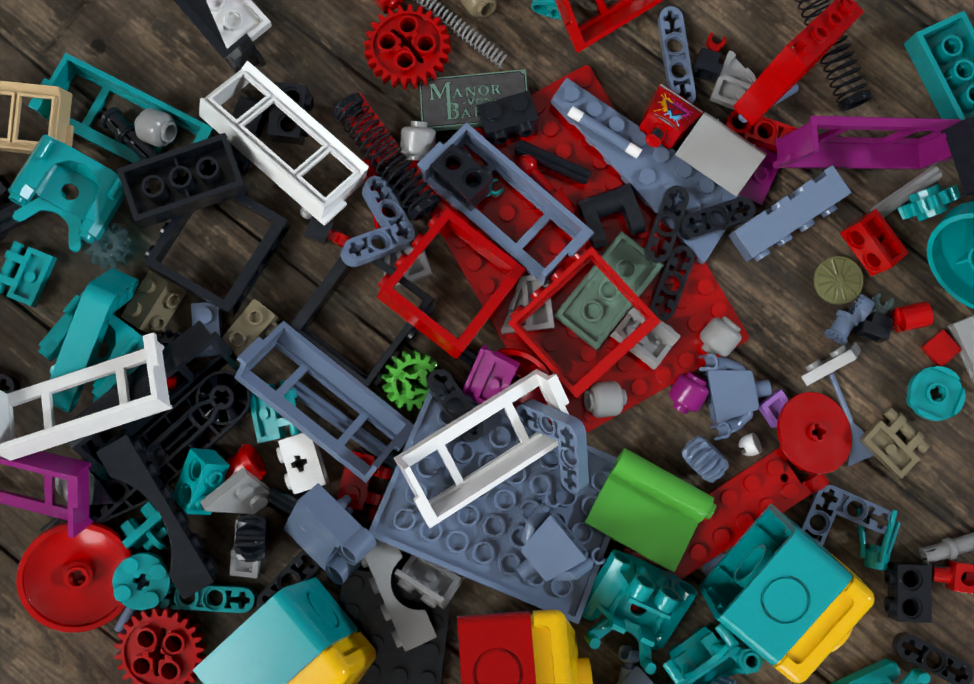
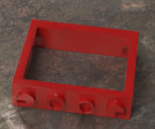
(795, 63)
(560, 279)
(422, 321)

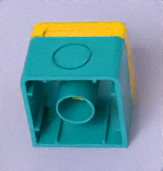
(786, 595)
(292, 640)

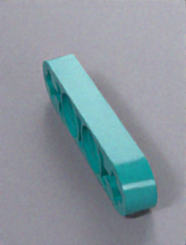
(202, 599)

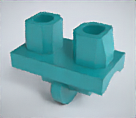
(148, 534)

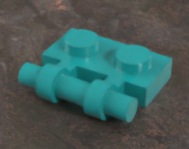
(31, 276)
(269, 423)

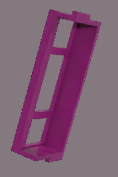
(809, 150)
(52, 466)

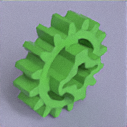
(410, 367)

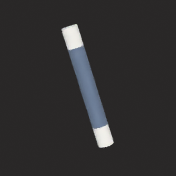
(604, 132)

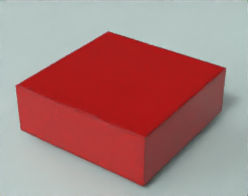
(940, 348)

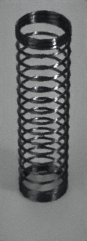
(855, 99)
(425, 203)

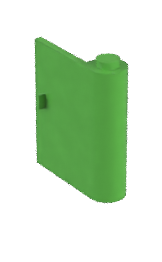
(649, 510)

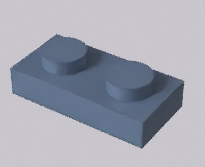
(211, 319)

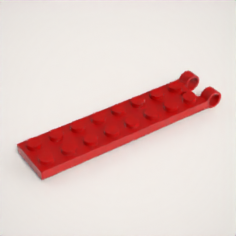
(738, 506)

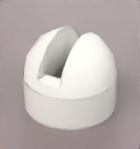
(751, 444)

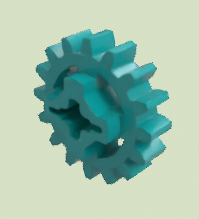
(929, 202)

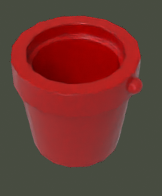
(249, 459)

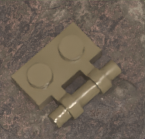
(889, 448)

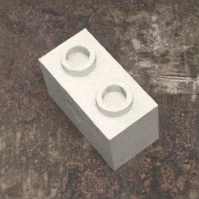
(313, 472)

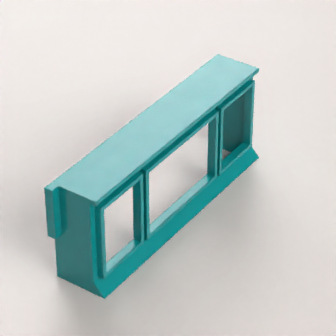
(63, 78)

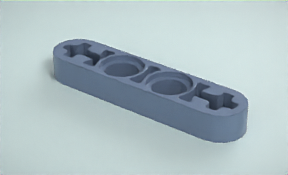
(676, 58)

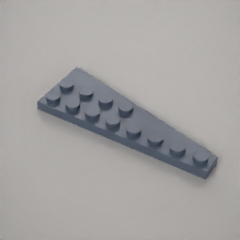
(653, 169)

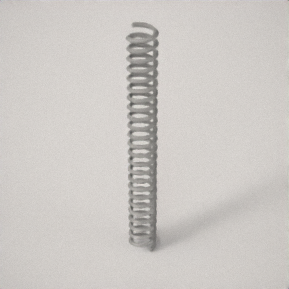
(464, 31)

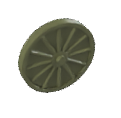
(838, 280)

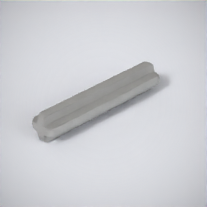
(901, 195)

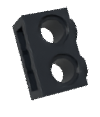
(279, 119)
(456, 180)
(917, 590)

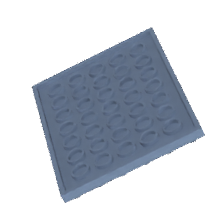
(485, 535)

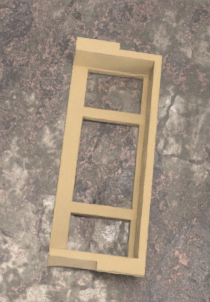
(59, 114)

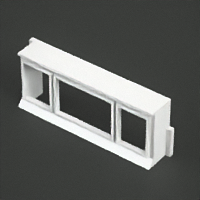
(266, 160)
(126, 412)
(495, 471)

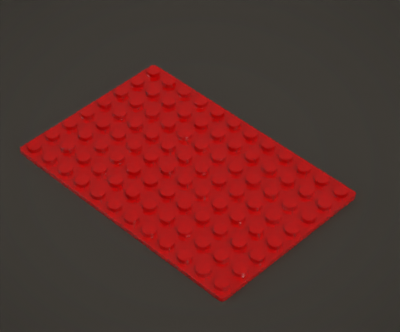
(515, 215)

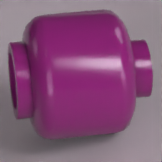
(689, 392)

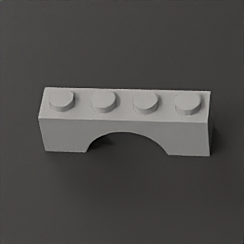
(410, 624)

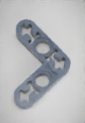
(388, 229)
(570, 436)
(839, 508)

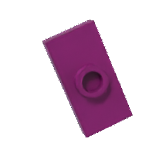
(761, 179)

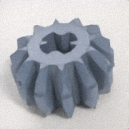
(705, 459)

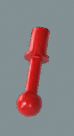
(529, 165)

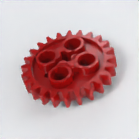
(388, 61)
(137, 646)

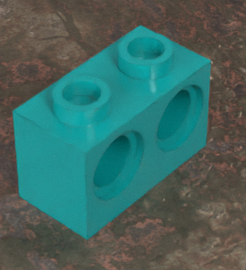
(201, 475)

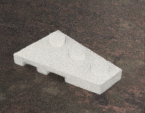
(237, 18)

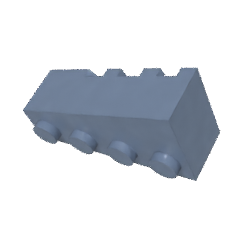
(789, 214)

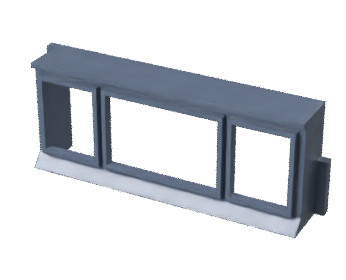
(524, 185)
(337, 381)

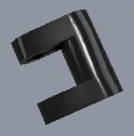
(609, 203)

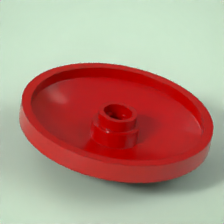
(69, 579)

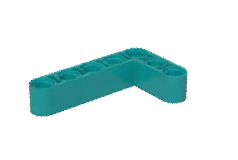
(88, 329)

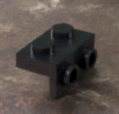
(509, 118)

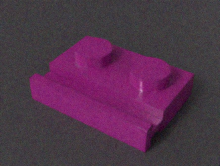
(490, 375)

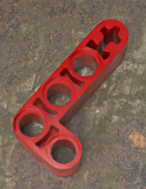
(773, 128)

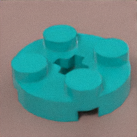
(949, 386)
(126, 588)

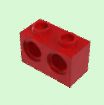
(874, 242)

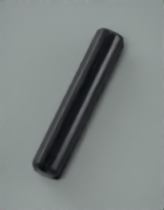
(553, 162)

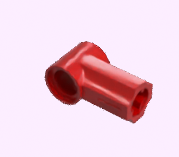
(912, 316)

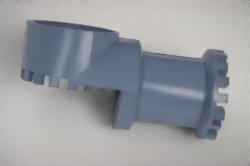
(847, 320)

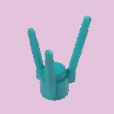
(877, 555)

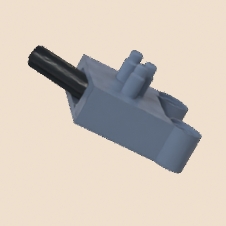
(326, 530)

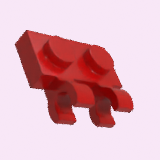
(358, 489)

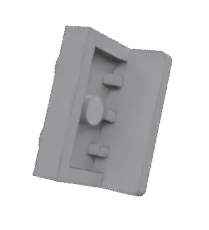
(654, 345)
(428, 580)

